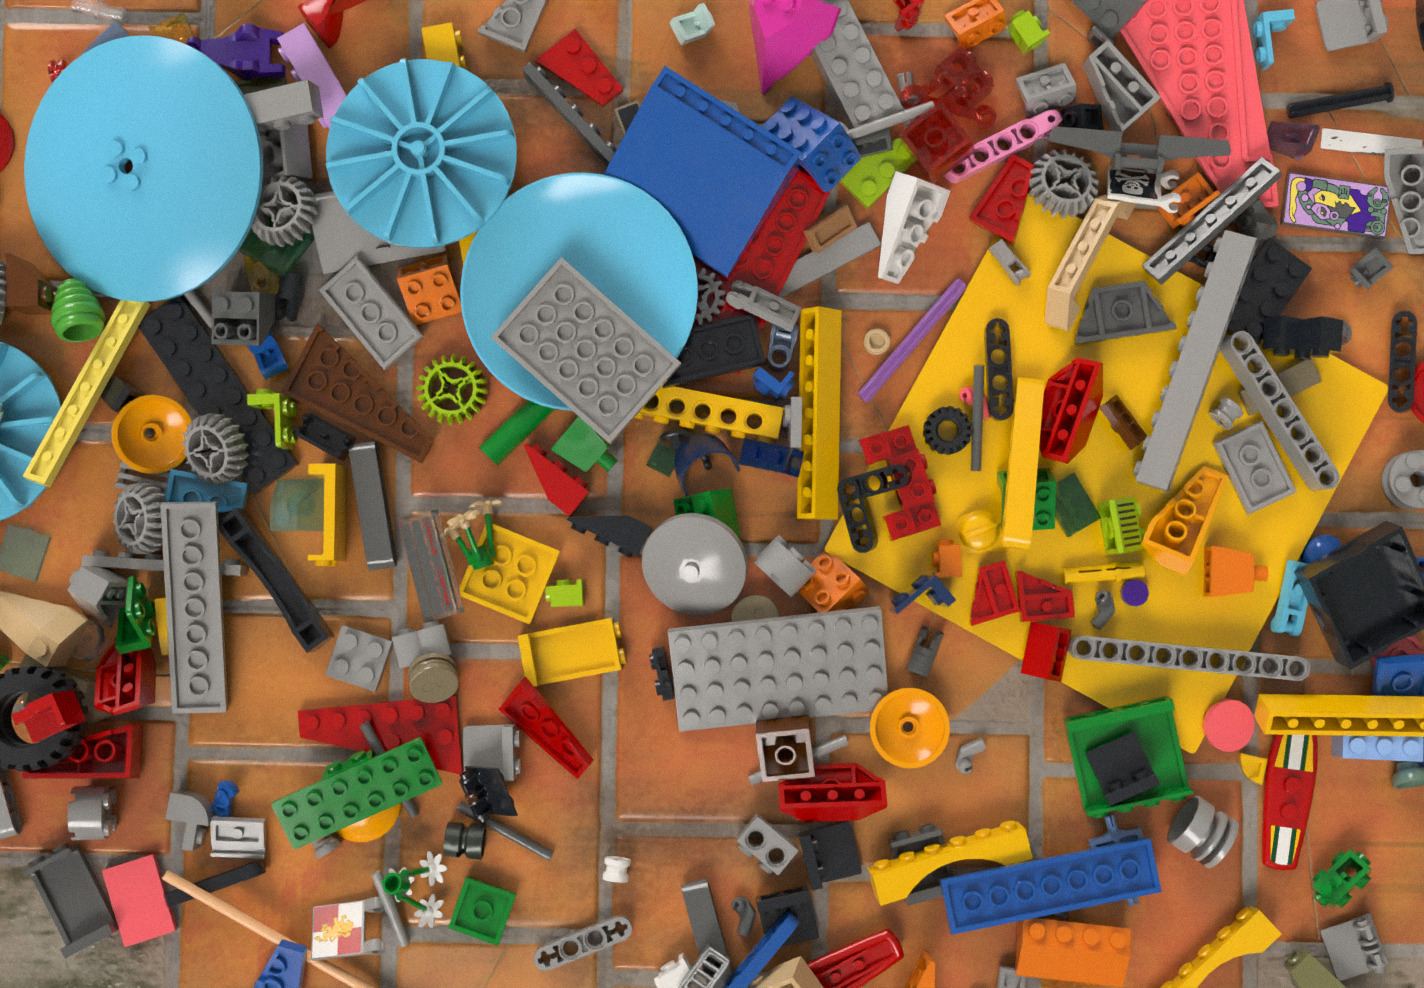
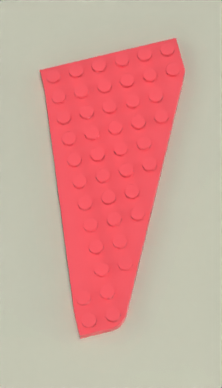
(1206, 79)

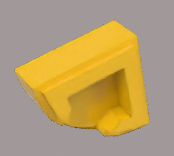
(1252, 767)

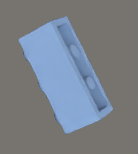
(1378, 747)

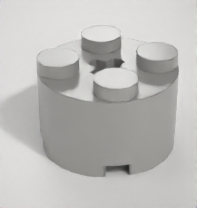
(785, 566)
(91, 812)

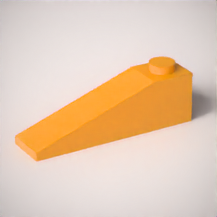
(1181, 525)

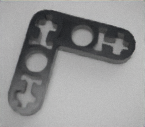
(863, 491)

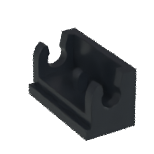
(324, 436)

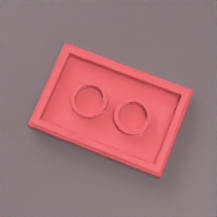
(138, 900)

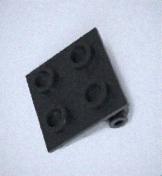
(486, 792)

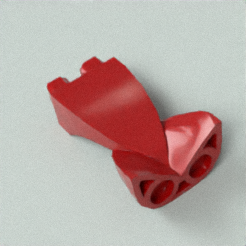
(326, 17)

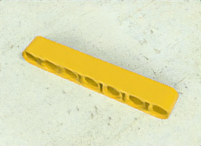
(1022, 463)

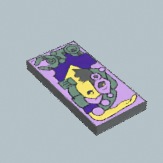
(1335, 205)

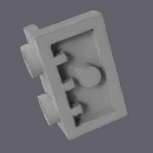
(1047, 89)

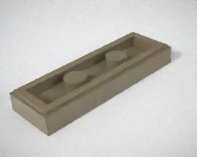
(1293, 379)

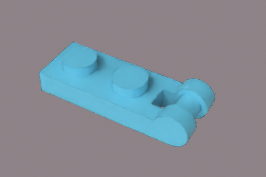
(1290, 602)

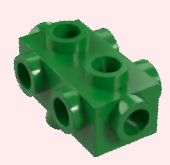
(1334, 886)

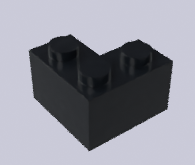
(1302, 337)

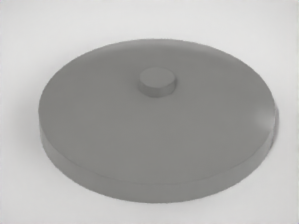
(694, 564)

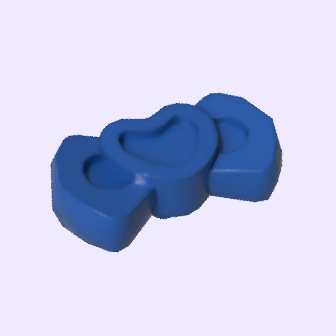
(224, 798)

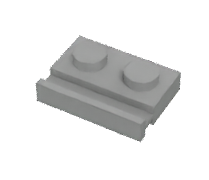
(238, 837)

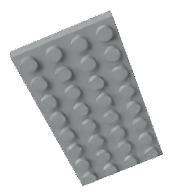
(778, 668)

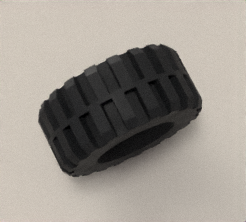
(16, 752)

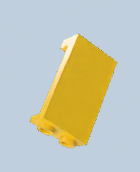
(334, 513)
(571, 651)

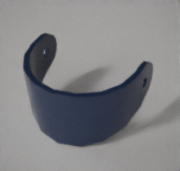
(693, 449)

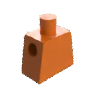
(1230, 571)

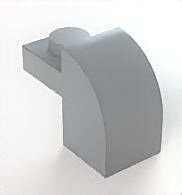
(195, 812)

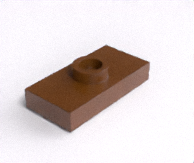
(1123, 422)

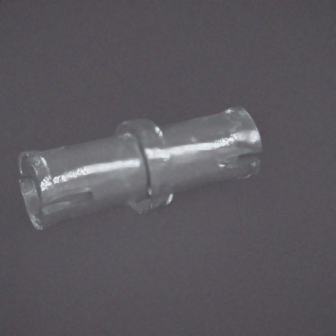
(100, 10)

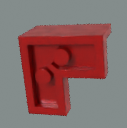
(50, 715)

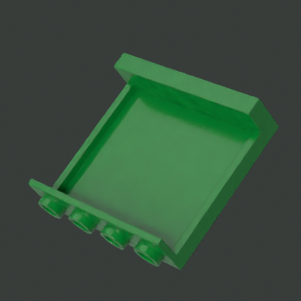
(1158, 737)

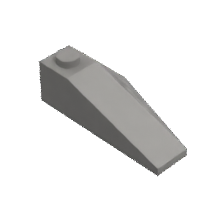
(1406, 188)

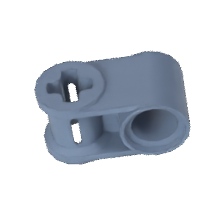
(781, 342)

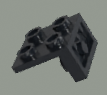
(1121, 768)
(829, 853)
(796, 901)

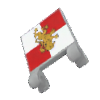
(341, 930)

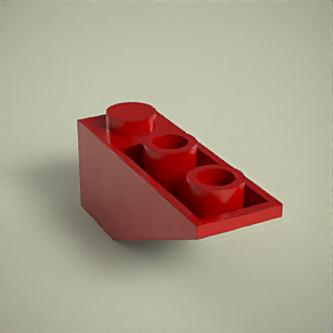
(559, 487)

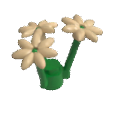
(477, 556)

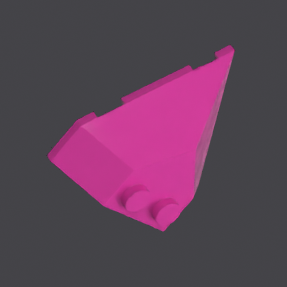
(787, 34)

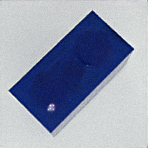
(771, 457)

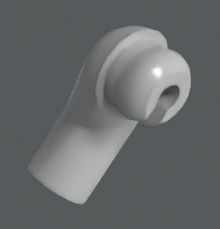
(966, 753)

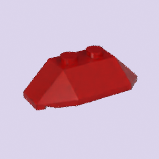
(1070, 409)
(125, 680)
(834, 794)

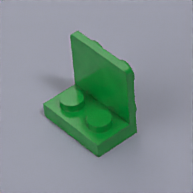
(1044, 498)

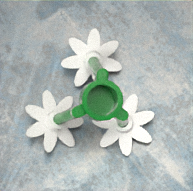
(399, 885)

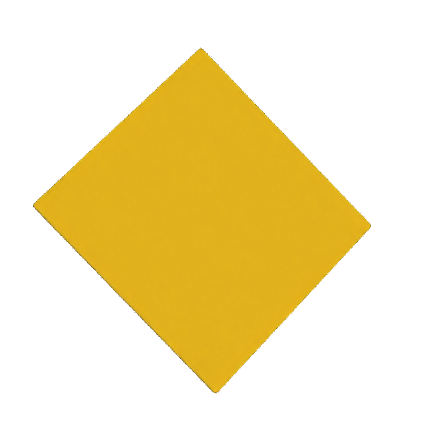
(1136, 371)

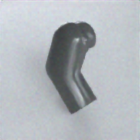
(1105, 609)
(746, 913)

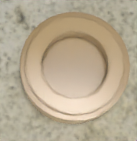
(876, 342)

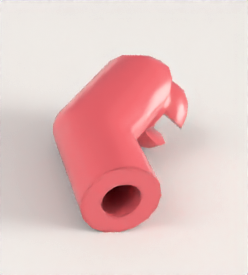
(966, 396)

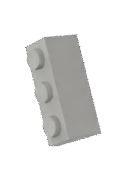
(286, 153)

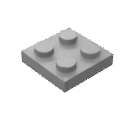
(359, 658)

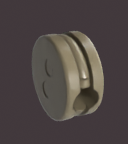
(754, 607)
(433, 677)

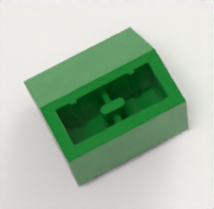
(714, 503)

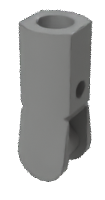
(1006, 258)

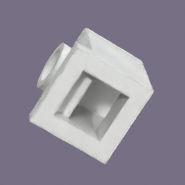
(673, 973)

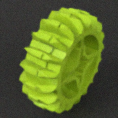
(443, 396)

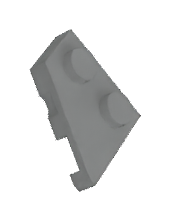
(793, 421)

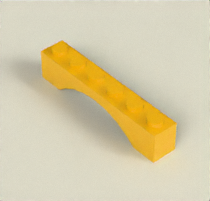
(897, 877)
(1246, 935)

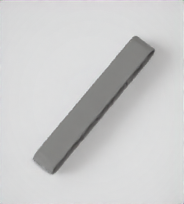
(1290, 418)

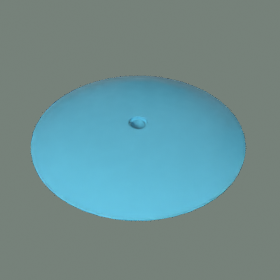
(606, 233)

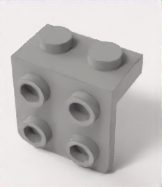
(1350, 22)
(493, 747)

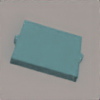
(23, 552)

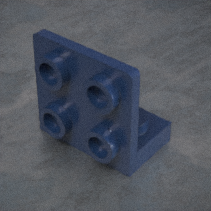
(937, 593)

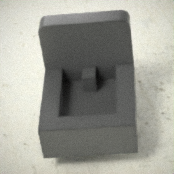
(1370, 268)

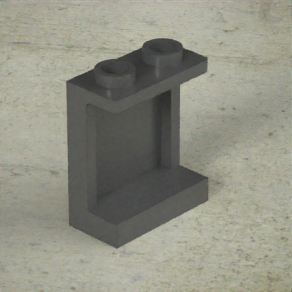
(903, 842)

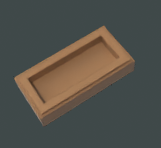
(830, 228)

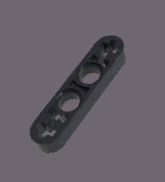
(1407, 362)
(994, 369)
(218, 882)

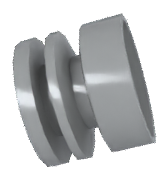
(1203, 832)

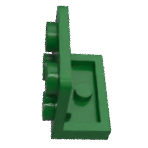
(136, 620)

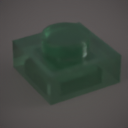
(662, 460)

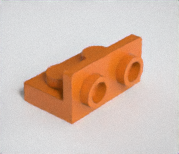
(976, 21)

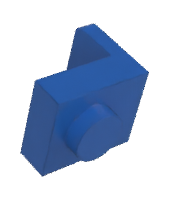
(269, 357)

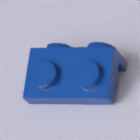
(766, 384)

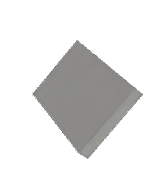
(1254, 467)

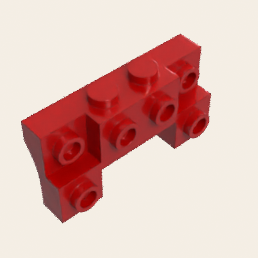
(916, 499)

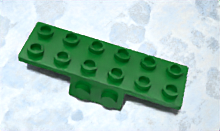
(356, 791)

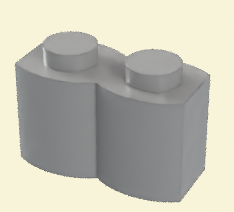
(413, 644)

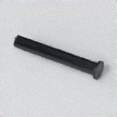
(1341, 101)

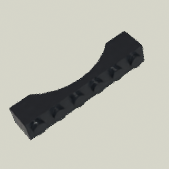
(292, 601)

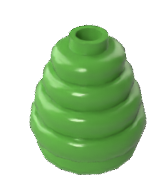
(76, 312)

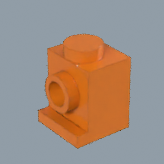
(947, 559)

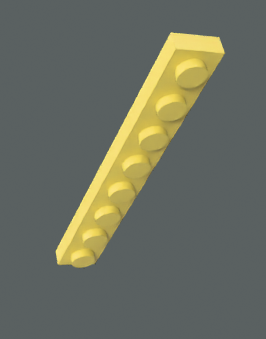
(85, 392)

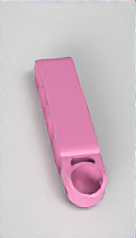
(1039, 126)

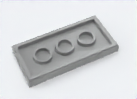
(371, 313)

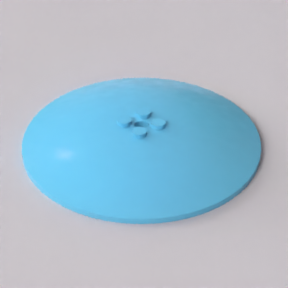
(190, 179)

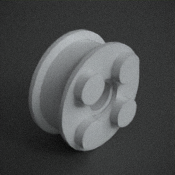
(1397, 482)

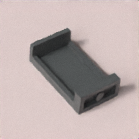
(73, 898)

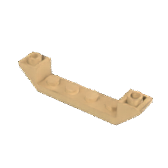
(1060, 302)

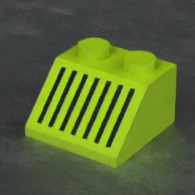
(1121, 525)

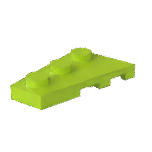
(875, 173)

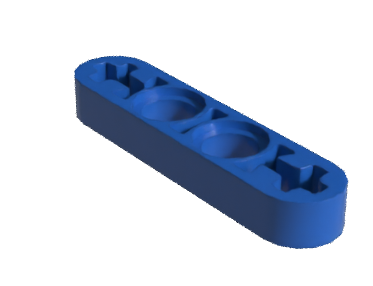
(763, 951)

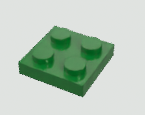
(482, 910)

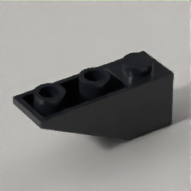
(620, 530)

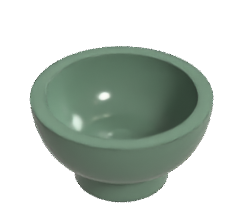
(1408, 775)

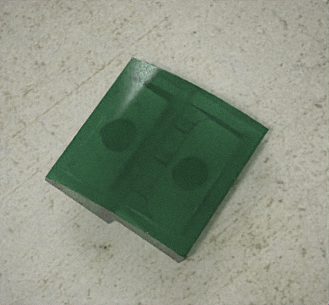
(276, 257)

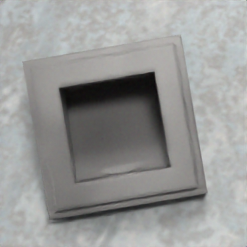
(1098, 37)

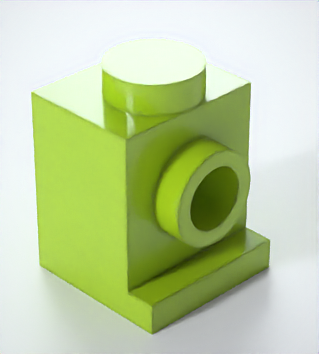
(1027, 31)
(565, 593)

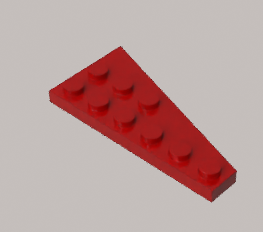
(394, 725)

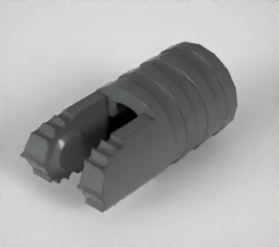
(923, 658)

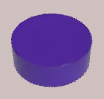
(1134, 592)

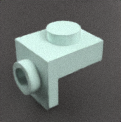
(693, 25)

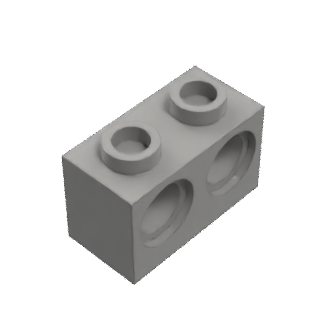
(771, 839)

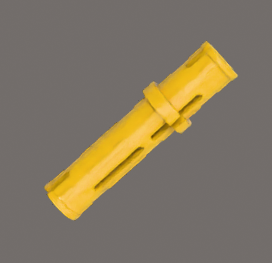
(1103, 572)

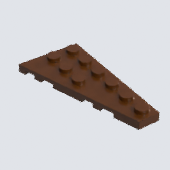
(341, 389)

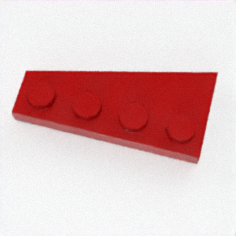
(540, 722)

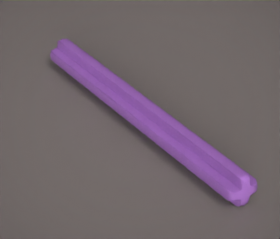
(912, 340)

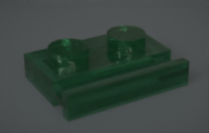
(1073, 506)

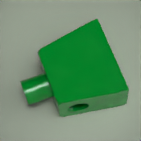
(584, 447)

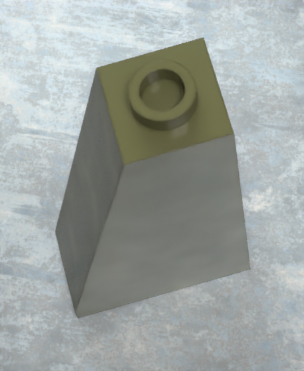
(1309, 972)

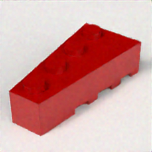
(100, 756)

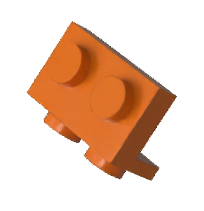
(1194, 195)

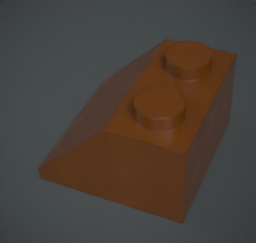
(27, 287)
(785, 748)

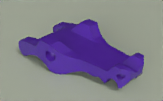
(243, 53)

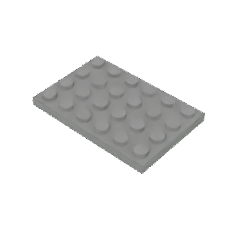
(586, 350)

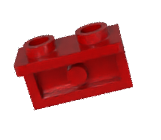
(908, 13)

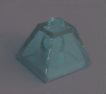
(297, 506)

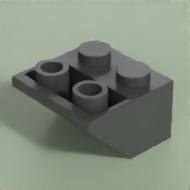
(241, 317)

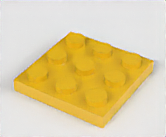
(516, 577)

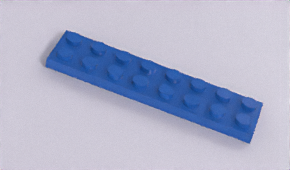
(1050, 885)

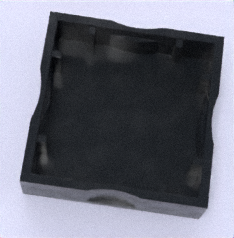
(1366, 594)

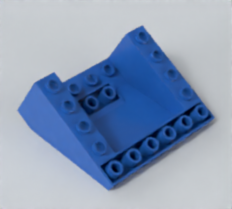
(704, 167)

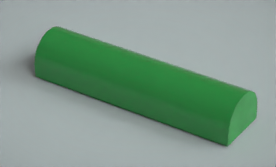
(515, 431)

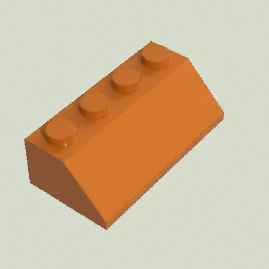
(1072, 952)

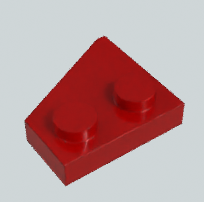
(993, 594)
(1042, 599)

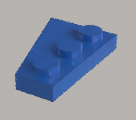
(285, 967)

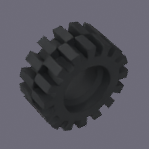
(947, 414)

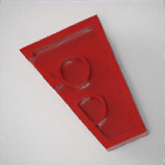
(1005, 200)

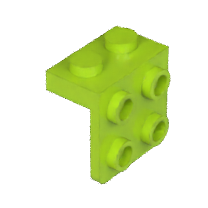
(284, 410)

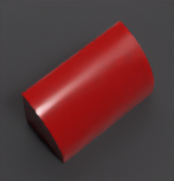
(1046, 651)

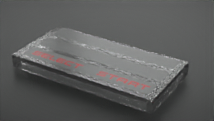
(431, 566)

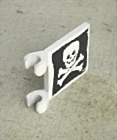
(1143, 187)

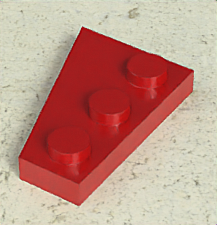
(579, 66)

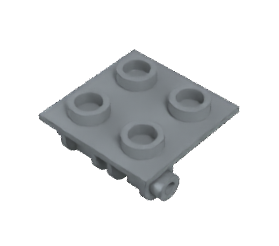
(1354, 947)

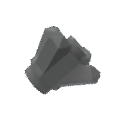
(1256, 222)

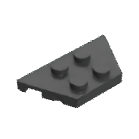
(1121, 313)

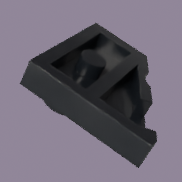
(659, 662)

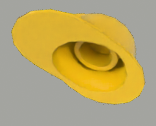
(979, 530)

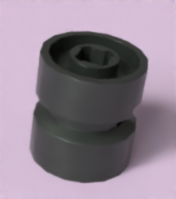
(465, 840)

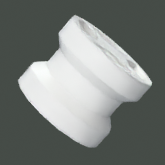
(616, 869)

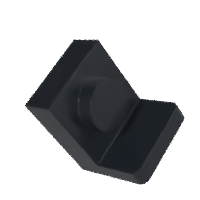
(1083, 116)

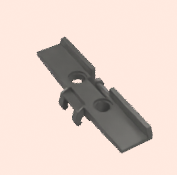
(1151, 156)

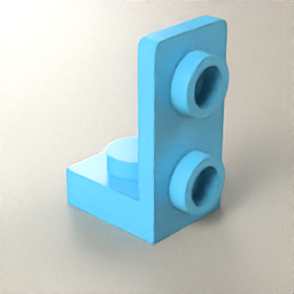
(1263, 26)

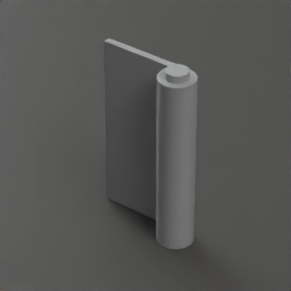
(342, 239)

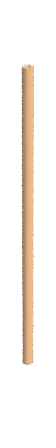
(258, 927)

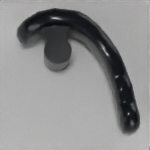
(674, 434)

